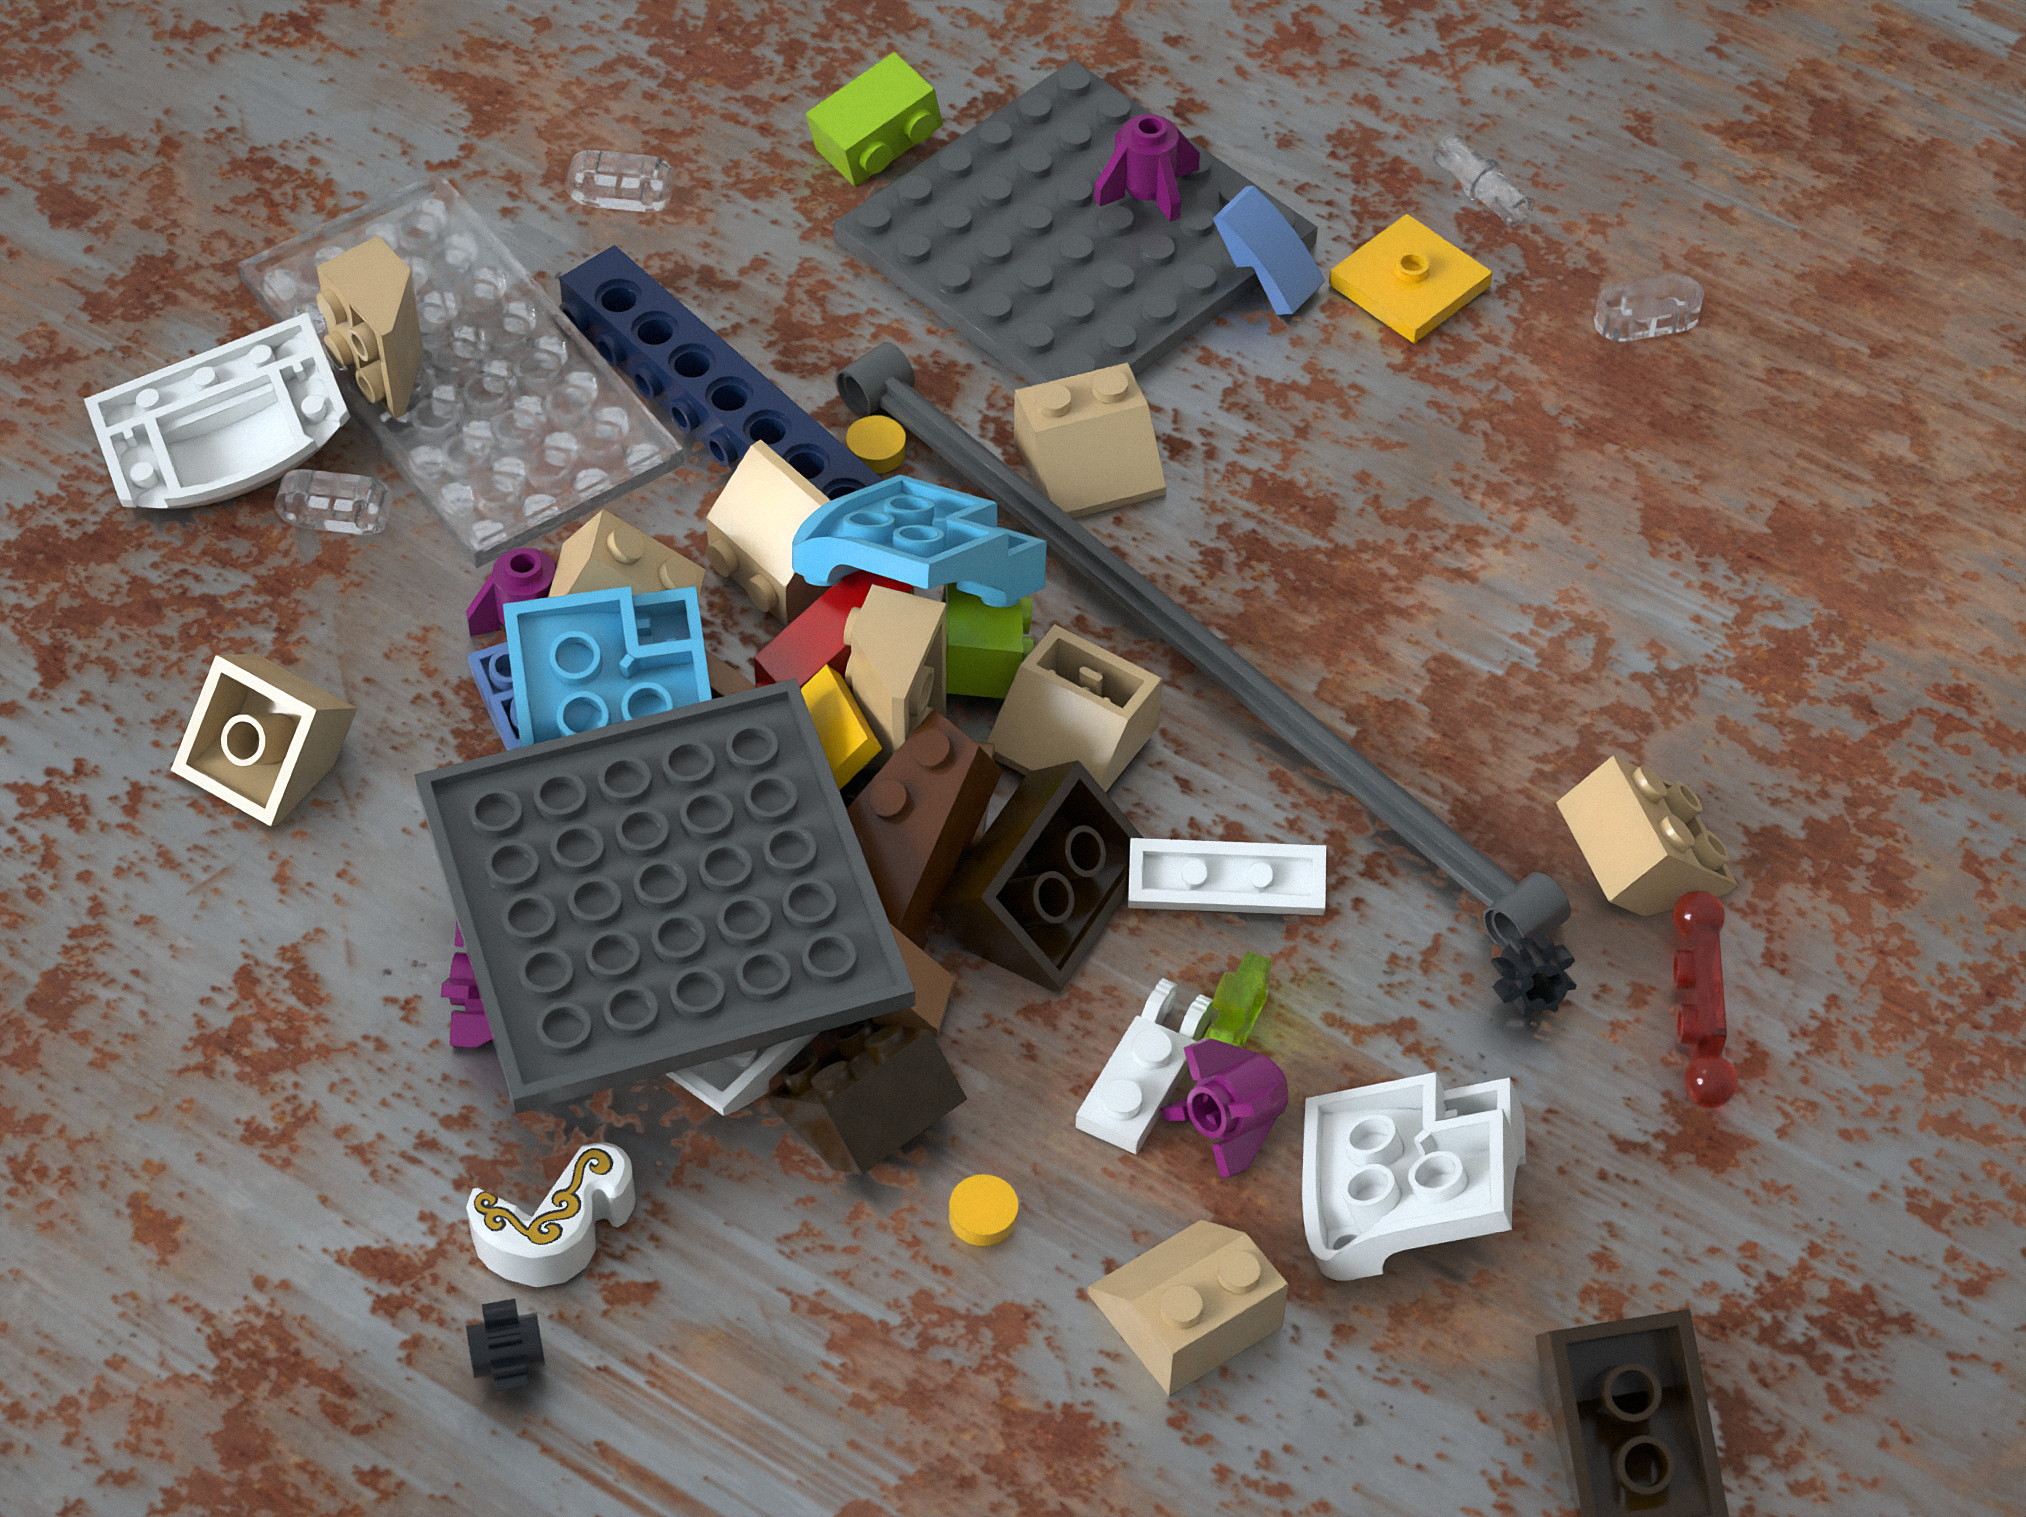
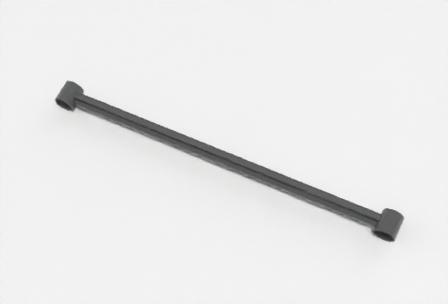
(1514, 908)

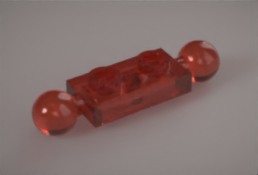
(1702, 1019)

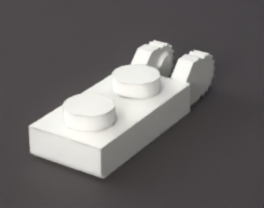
(1142, 1071)

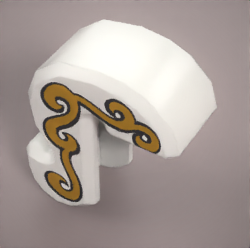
(562, 1231)

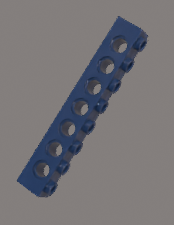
(699, 374)

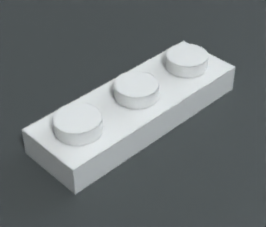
(1227, 876)

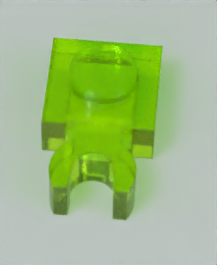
(1240, 1000)

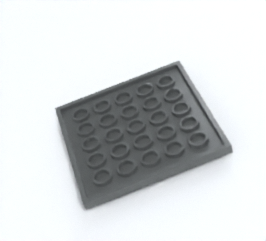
(1025, 260)
(660, 894)

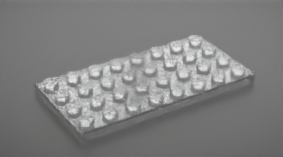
(511, 403)

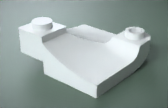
(1407, 1169)

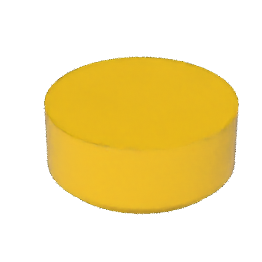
(877, 442)
(983, 1210)

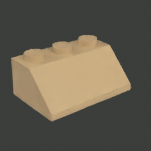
(896, 664)

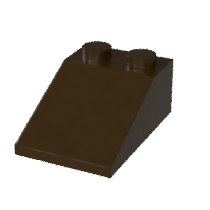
(1633, 1418)

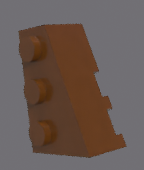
(920, 817)

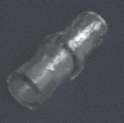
(1483, 180)

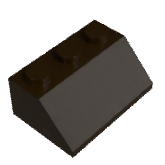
(1043, 877)

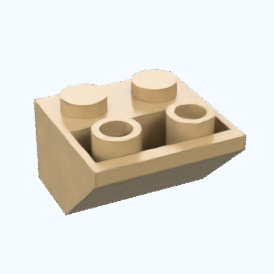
(372, 321)
(1075, 706)
(1644, 838)

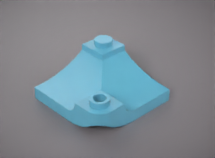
(920, 538)
(603, 659)

